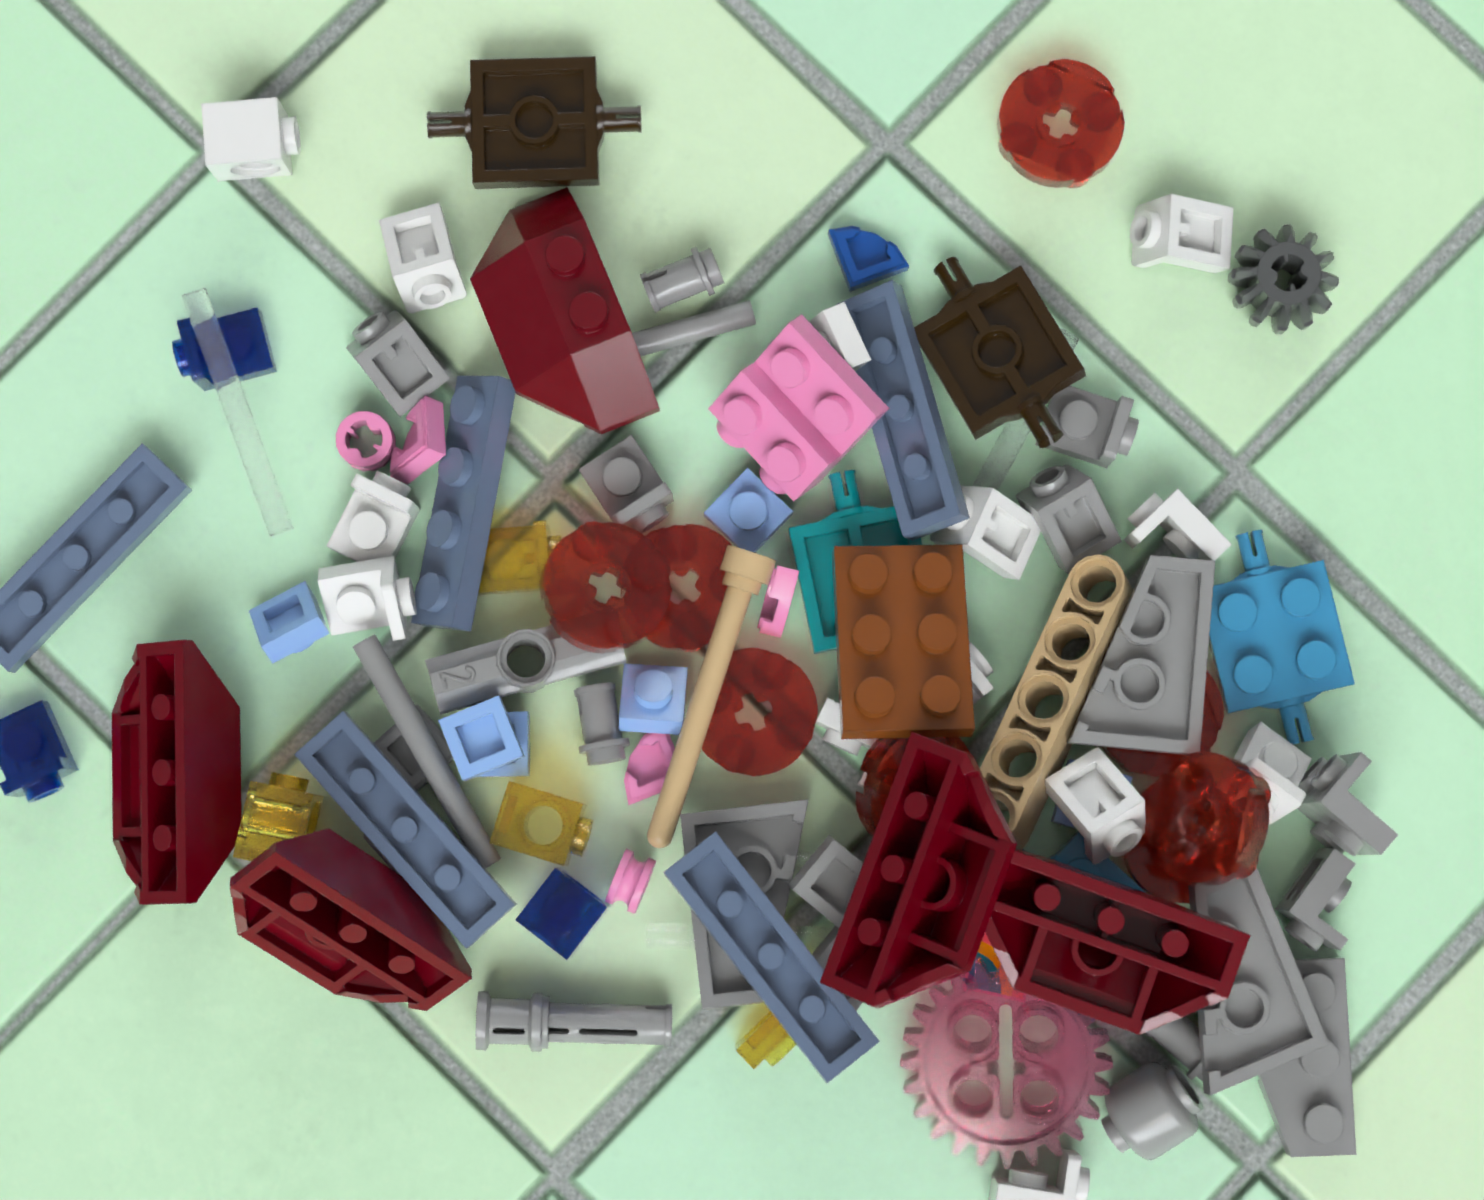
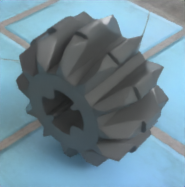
(1305, 284)

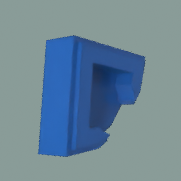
(865, 256)

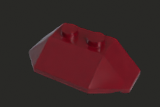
(561, 317)
(174, 773)
(923, 880)
(346, 922)
(1108, 946)

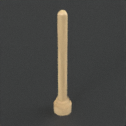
(743, 577)

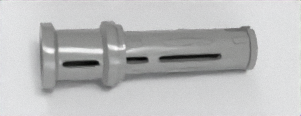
(539, 1022)

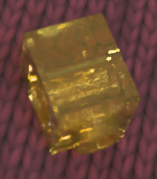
(276, 814)
(513, 818)

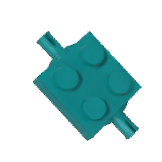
(814, 546)

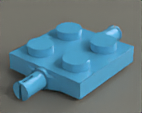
(1277, 638)

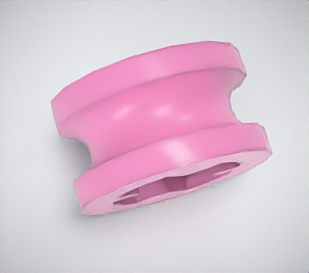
(354, 455)
(630, 881)

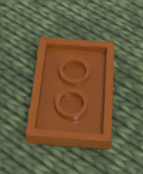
(902, 641)

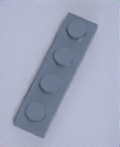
(911, 431)
(464, 502)
(85, 553)
(405, 829)
(770, 957)

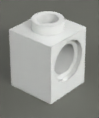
(249, 139)

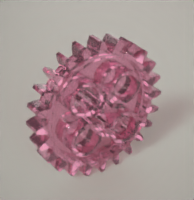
(949, 1060)

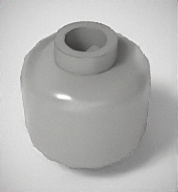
(1151, 1110)

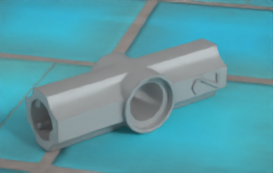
(483, 672)

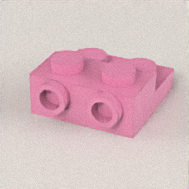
(797, 410)

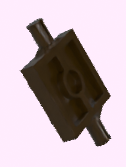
(534, 122)
(998, 352)

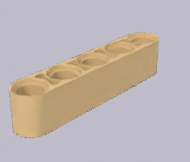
(1051, 675)

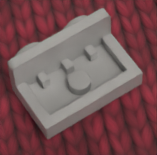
(1337, 815)

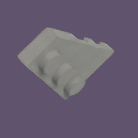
(1155, 665)
(767, 847)
(1268, 1008)
(1314, 1093)

